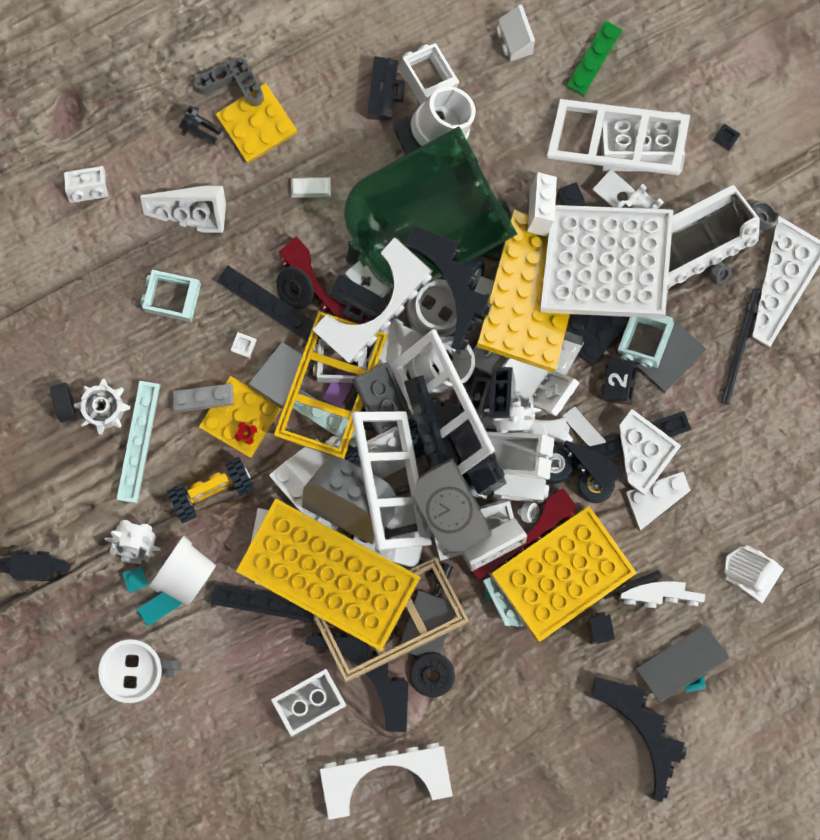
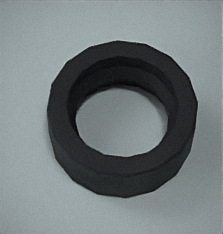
(63, 402)

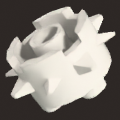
(90, 406)
(521, 416)
(133, 542)

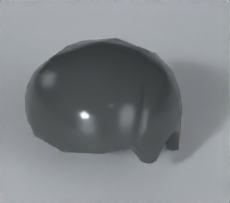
(767, 215)

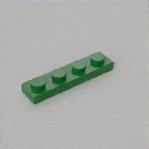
(594, 58)

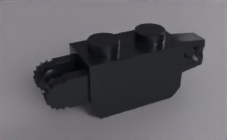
(33, 567)

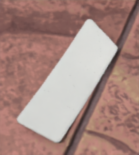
(583, 427)

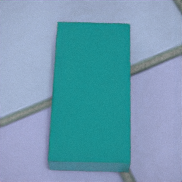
(158, 608)

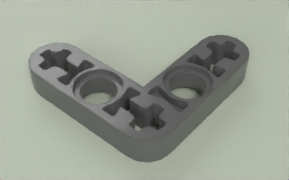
(232, 75)

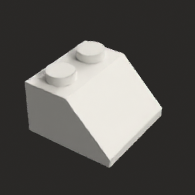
(516, 34)

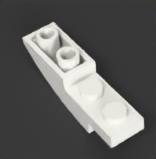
(653, 594)

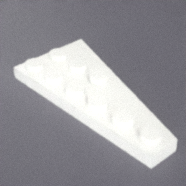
(789, 269)

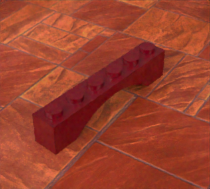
(298, 255)
(556, 509)

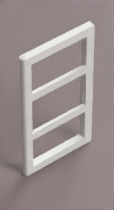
(625, 112)
(449, 372)
(408, 455)

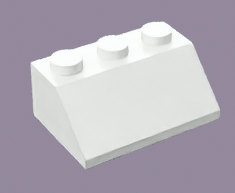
(503, 540)
(403, 556)

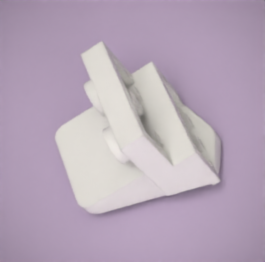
(752, 572)

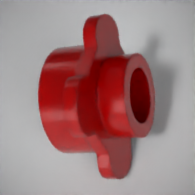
(242, 427)

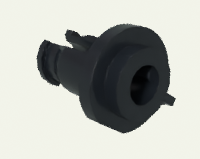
(191, 123)

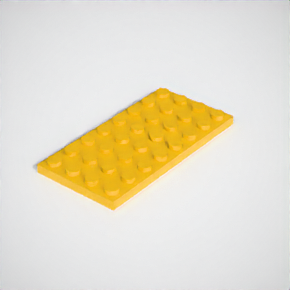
(515, 320)
(328, 574)

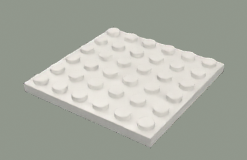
(608, 261)

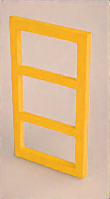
(293, 396)

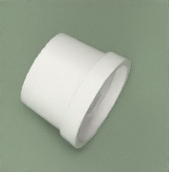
(456, 108)
(428, 320)
(423, 362)
(183, 573)
(113, 670)

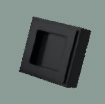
(726, 137)

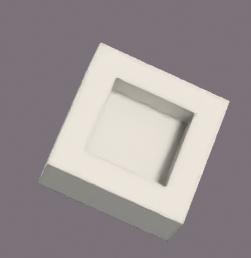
(243, 345)

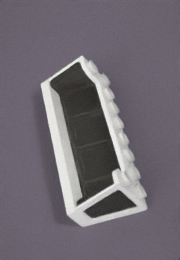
(710, 233)

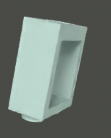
(191, 299)
(647, 361)

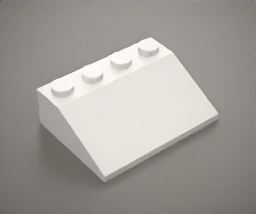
(620, 139)
(295, 474)

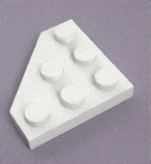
(644, 451)

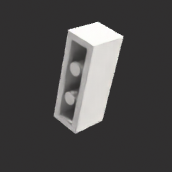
(542, 204)

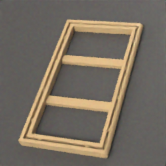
(425, 636)

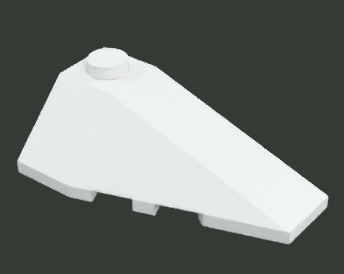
(196, 207)

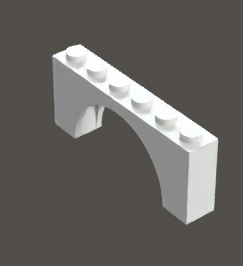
(408, 275)
(341, 780)

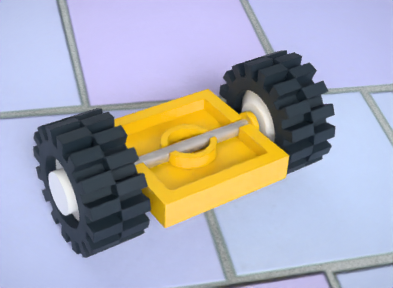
(183, 503)

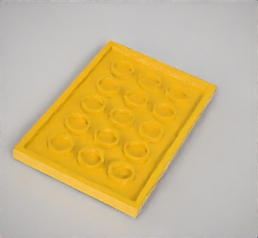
(563, 574)

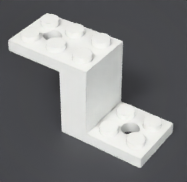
(531, 380)

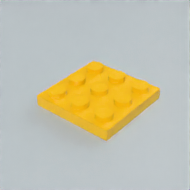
(258, 127)
(247, 408)

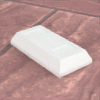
(310, 187)

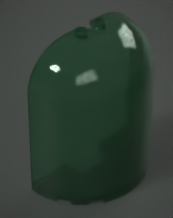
(431, 189)

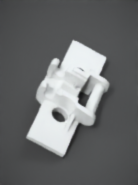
(612, 185)

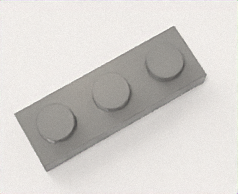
(203, 398)

